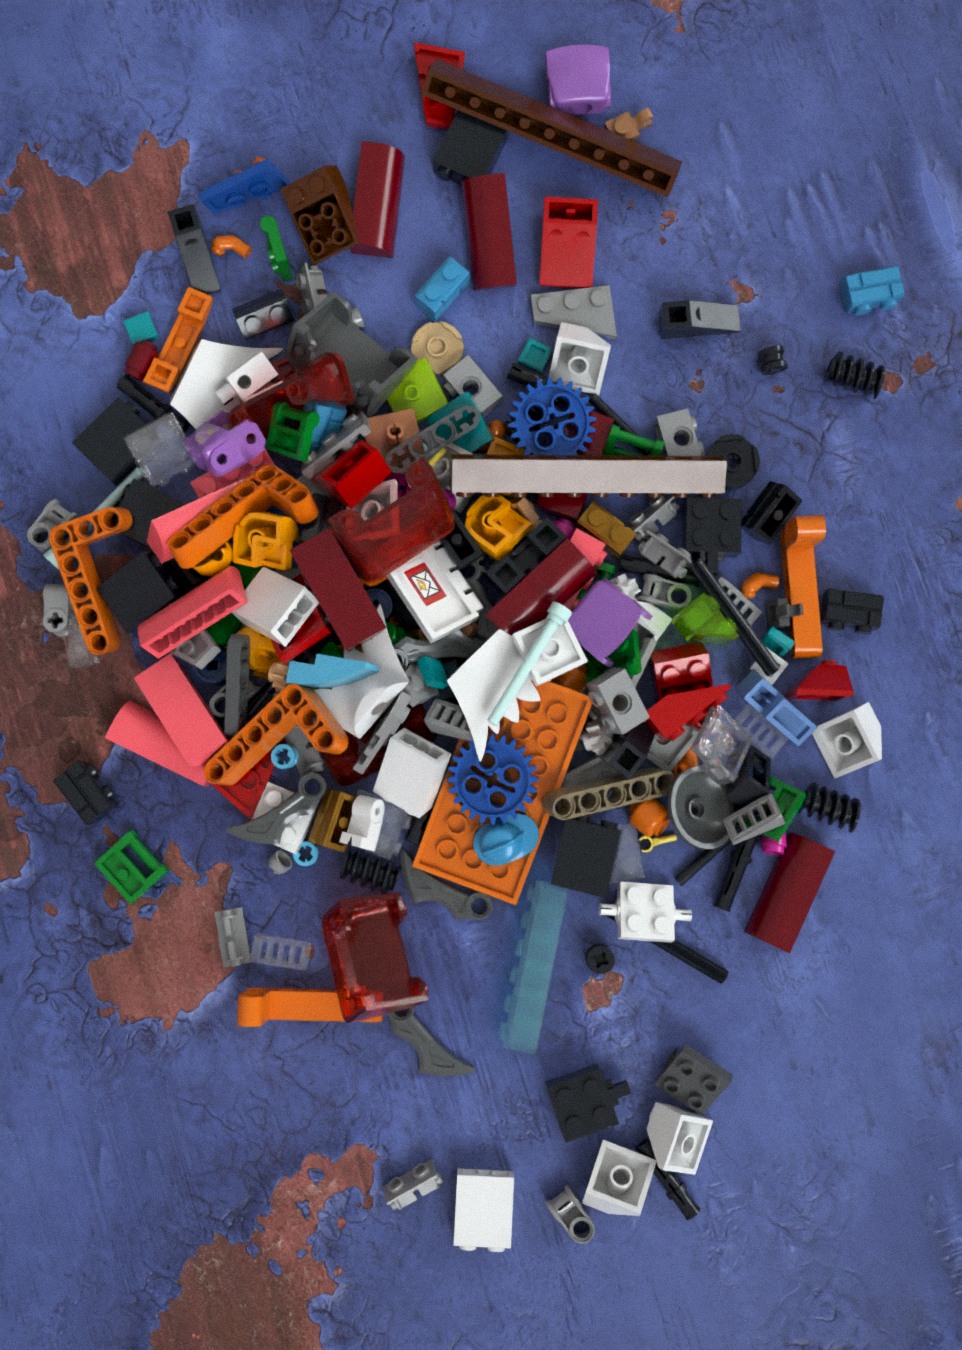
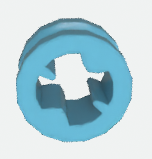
(292, 753)
(314, 852)

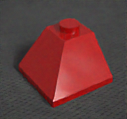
(823, 682)

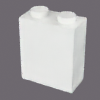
(276, 606)
(411, 772)
(483, 1209)

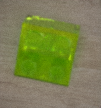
(704, 622)

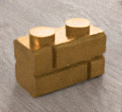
(606, 528)
(332, 819)

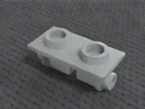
(310, 282)
(659, 508)
(659, 546)
(309, 757)
(232, 937)
(400, 1190)

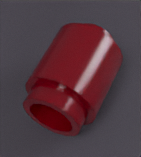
(140, 359)

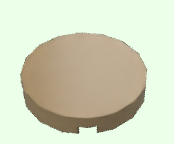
(439, 344)

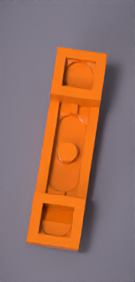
(181, 341)

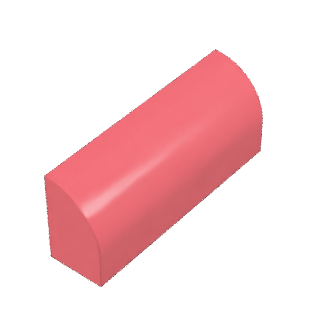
(166, 525)
(192, 612)
(182, 711)
(144, 734)

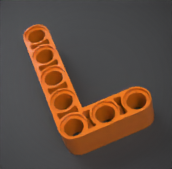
(255, 494)
(87, 573)
(800, 582)
(273, 731)
(259, 1005)

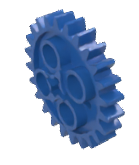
(543, 399)
(480, 801)

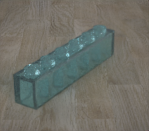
(534, 967)

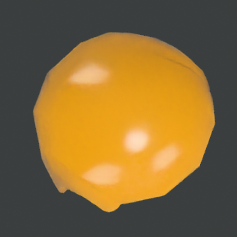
(216, 561)

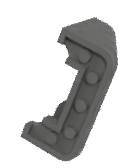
(369, 366)

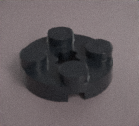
(743, 452)

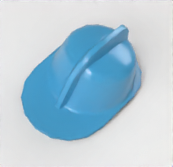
(506, 842)

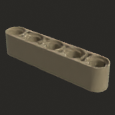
(597, 792)

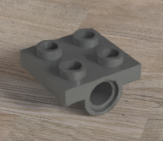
(692, 1079)

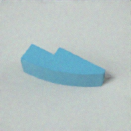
(329, 672)

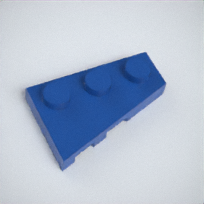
(248, 184)

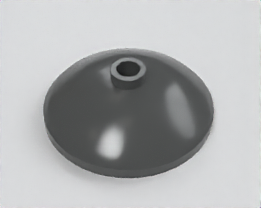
(707, 800)

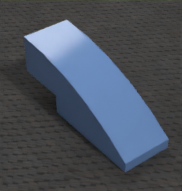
(775, 707)

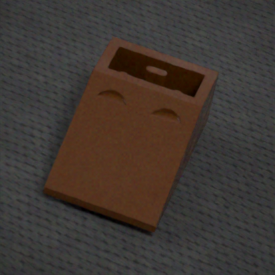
(322, 213)

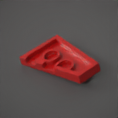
(435, 113)
(249, 789)

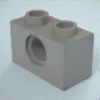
(467, 374)
(678, 424)
(630, 709)

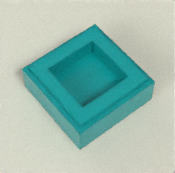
(141, 328)
(535, 355)
(777, 642)
(432, 672)

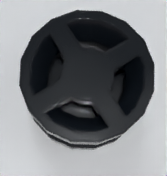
(772, 360)
(594, 957)

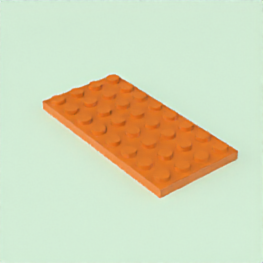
(550, 734)

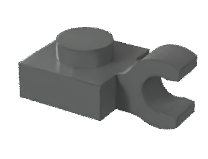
(780, 612)

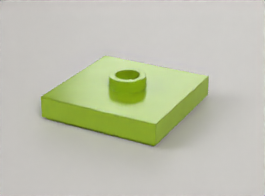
(419, 391)

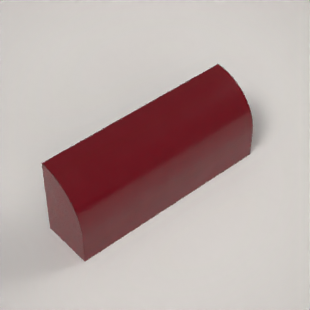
(377, 199)
(489, 232)
(571, 507)
(552, 580)
(338, 590)
(789, 892)

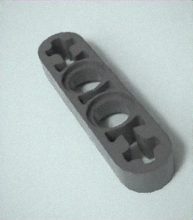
(433, 442)
(237, 684)

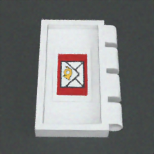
(435, 594)

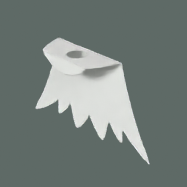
(205, 375)
(482, 683)
(362, 702)

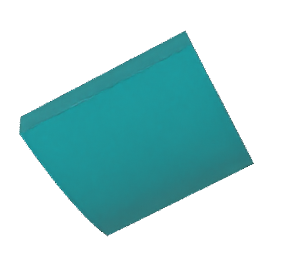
(474, 439)

